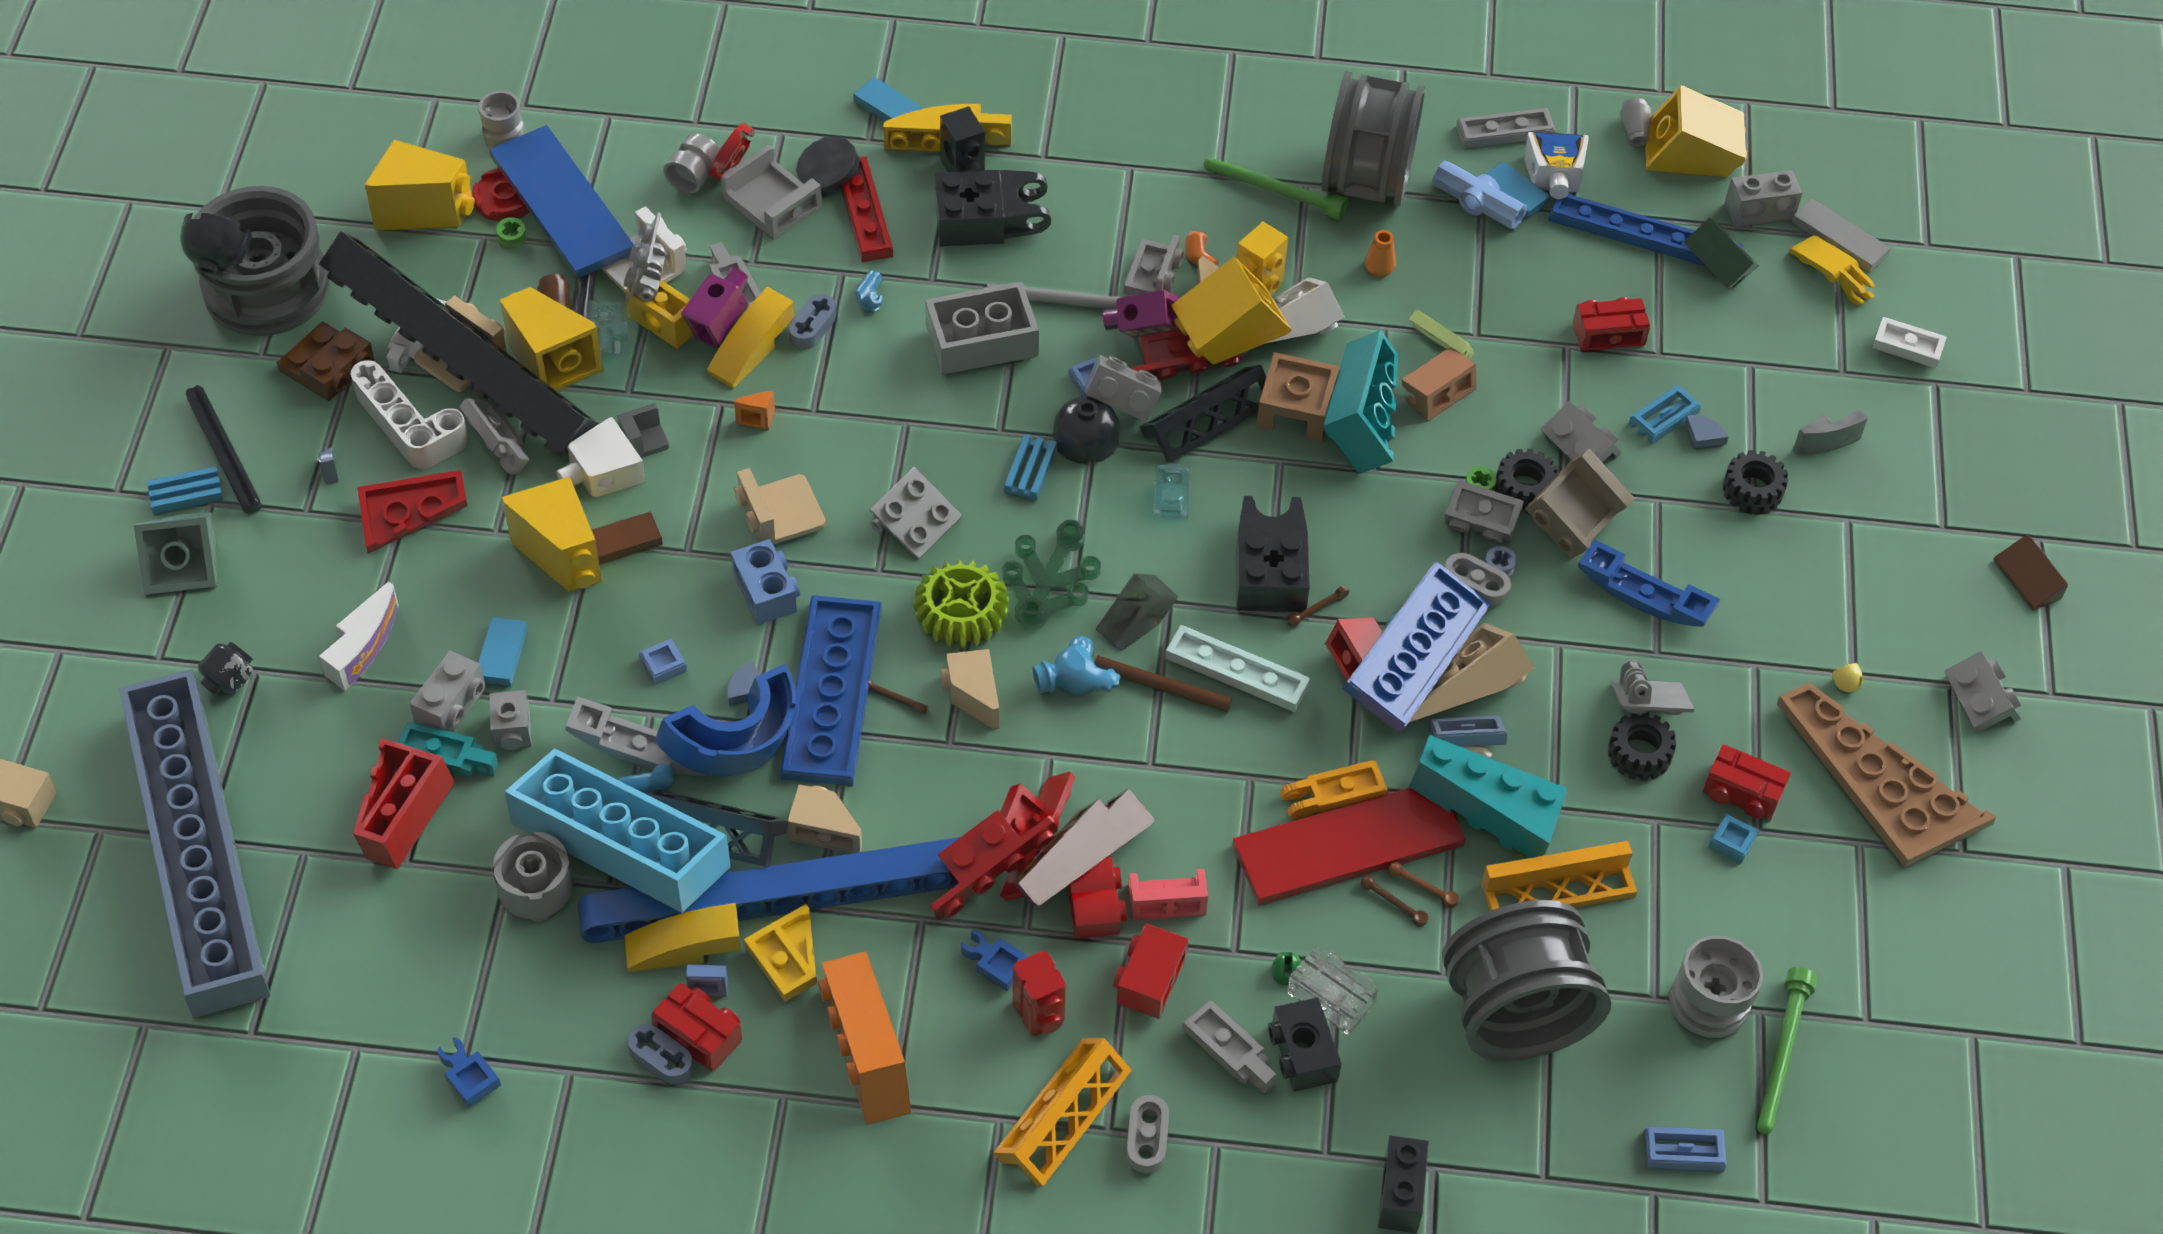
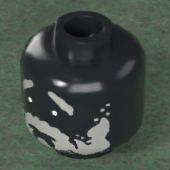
(225, 669)

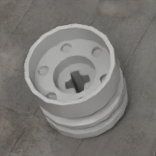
(1716, 986)

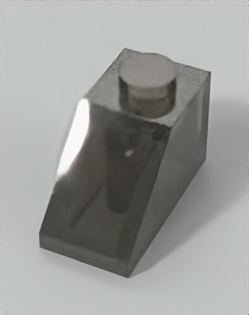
(1136, 610)

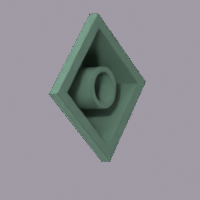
(177, 553)

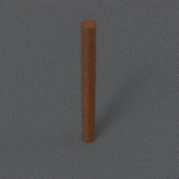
(1165, 684)

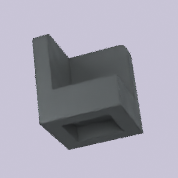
(644, 430)

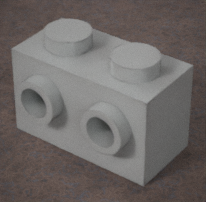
(1123, 387)
(448, 693)

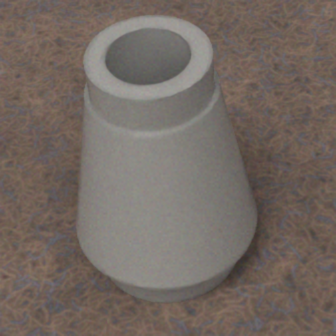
(1636, 120)

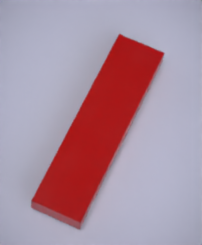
(866, 215)

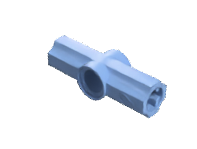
(1479, 195)

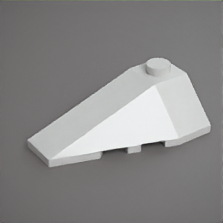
(1309, 308)

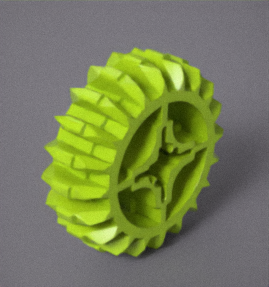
(962, 591)

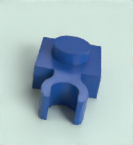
(995, 960)
(469, 1075)

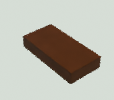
(626, 537)

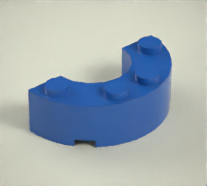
(737, 746)

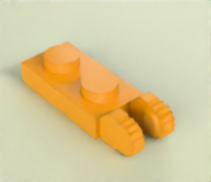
(1334, 789)

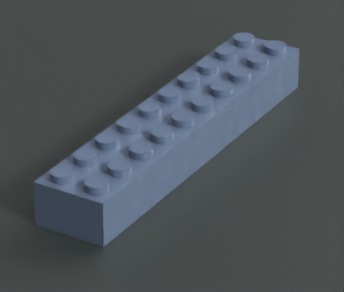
(193, 844)

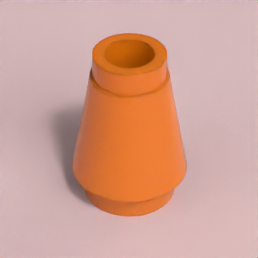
(1381, 255)

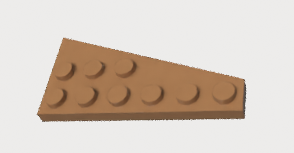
(1887, 784)

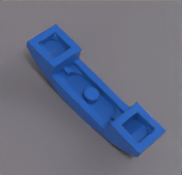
(1645, 592)

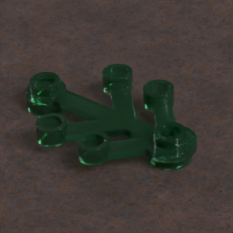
(1050, 577)

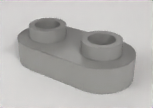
(1480, 577)
(1147, 1136)

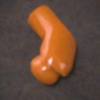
(1195, 247)

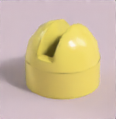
(1848, 678)

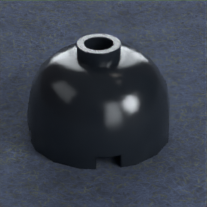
(214, 242)
(1086, 430)

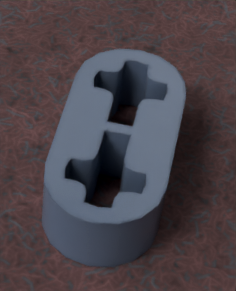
(807, 318)
(665, 1048)

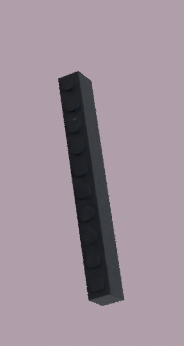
(456, 343)

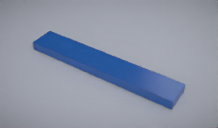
(1624, 227)

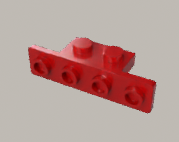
(1169, 352)
(1026, 811)
(985, 855)

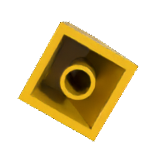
(1695, 136)
(418, 189)
(1229, 314)
(550, 338)
(554, 533)

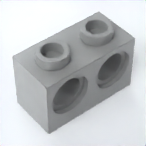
(1763, 198)

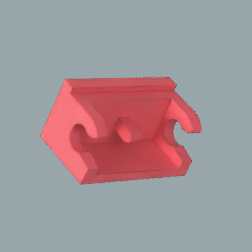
(1168, 897)

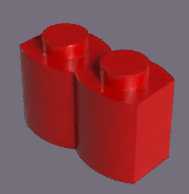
(1095, 901)

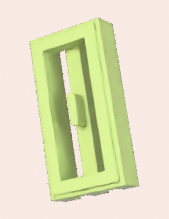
(1440, 334)

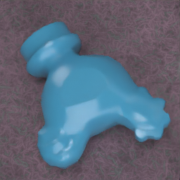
(1074, 671)

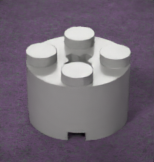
(533, 876)

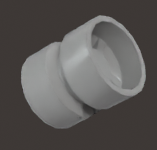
(500, 118)
(691, 163)

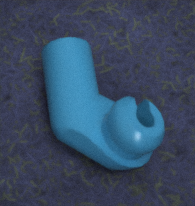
(866, 291)
(659, 779)

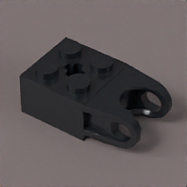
(988, 206)
(1272, 559)

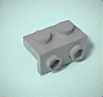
(1154, 267)
(1574, 433)
(1483, 511)
(1981, 691)

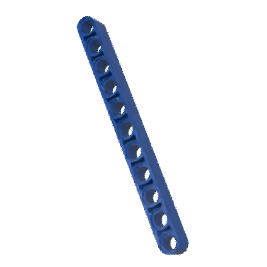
(780, 889)

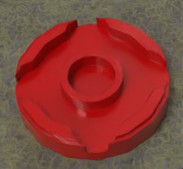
(731, 151)
(496, 197)

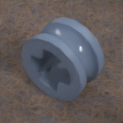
(1502, 554)

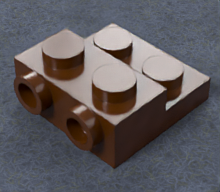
(325, 359)

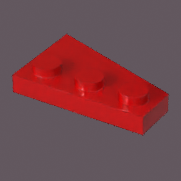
(407, 505)

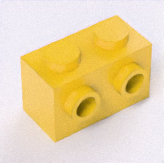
(1264, 255)

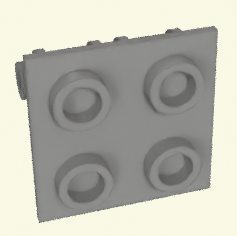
(647, 266)
(914, 513)
(1639, 694)

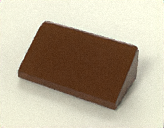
(2031, 573)

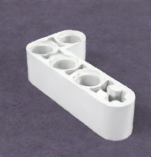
(418, 439)

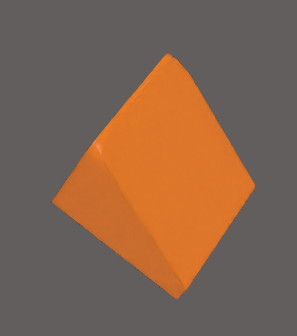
(755, 410)

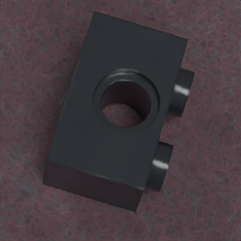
(962, 141)
(1305, 1023)
(1403, 1184)

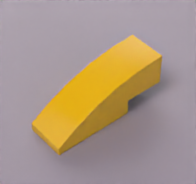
(751, 337)
(683, 938)

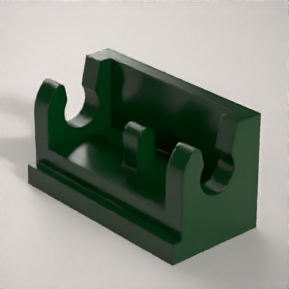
(1721, 253)

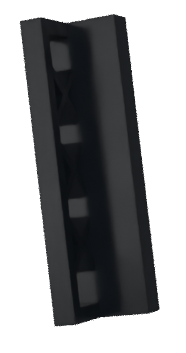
(1200, 404)
(731, 819)

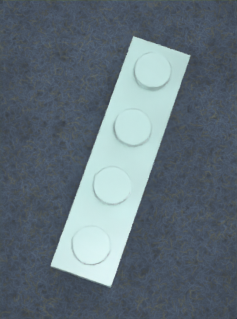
(1237, 668)

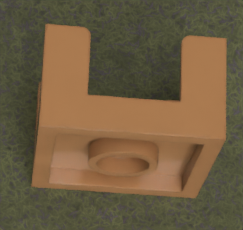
(1298, 391)

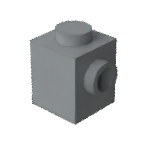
(510, 720)

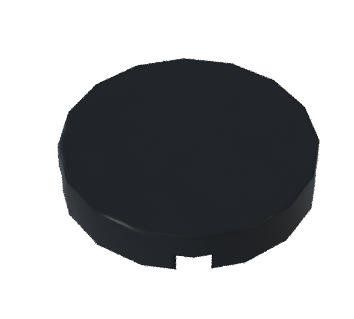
(829, 163)

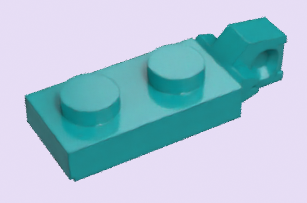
(458, 751)

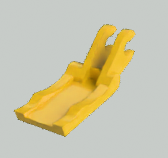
(1835, 266)

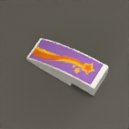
(360, 637)

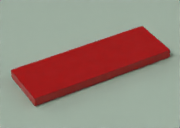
(1344, 844)

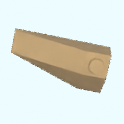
(1483, 666)

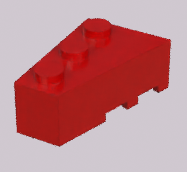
(400, 801)

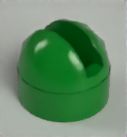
(1278, 966)

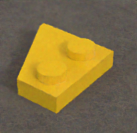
(786, 953)

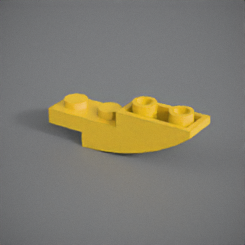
(921, 128)

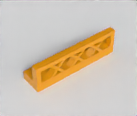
(1561, 869)
(1053, 1101)

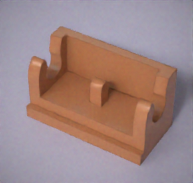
(1440, 383)

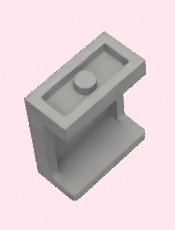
(770, 193)

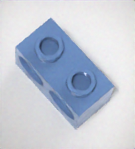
(760, 583)

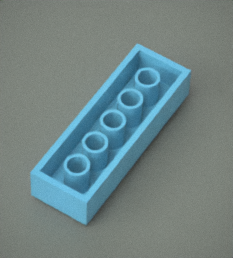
(619, 829)

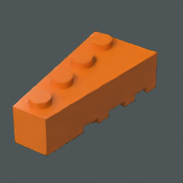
(865, 1037)

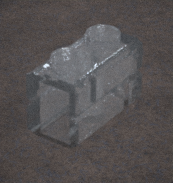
(1342, 993)

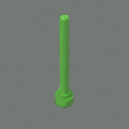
(1333, 205)
(1800, 985)

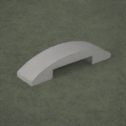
(619, 737)

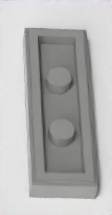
(1503, 127)
(1841, 233)

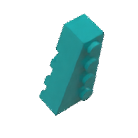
(1363, 402)
(1490, 795)

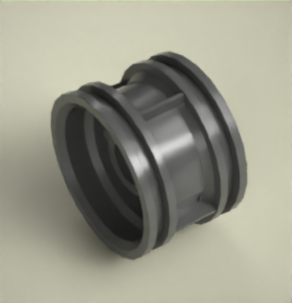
(1372, 138)
(281, 275)
(1525, 980)

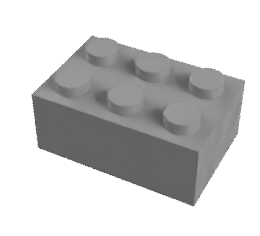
(982, 327)

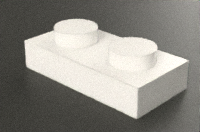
(1909, 342)

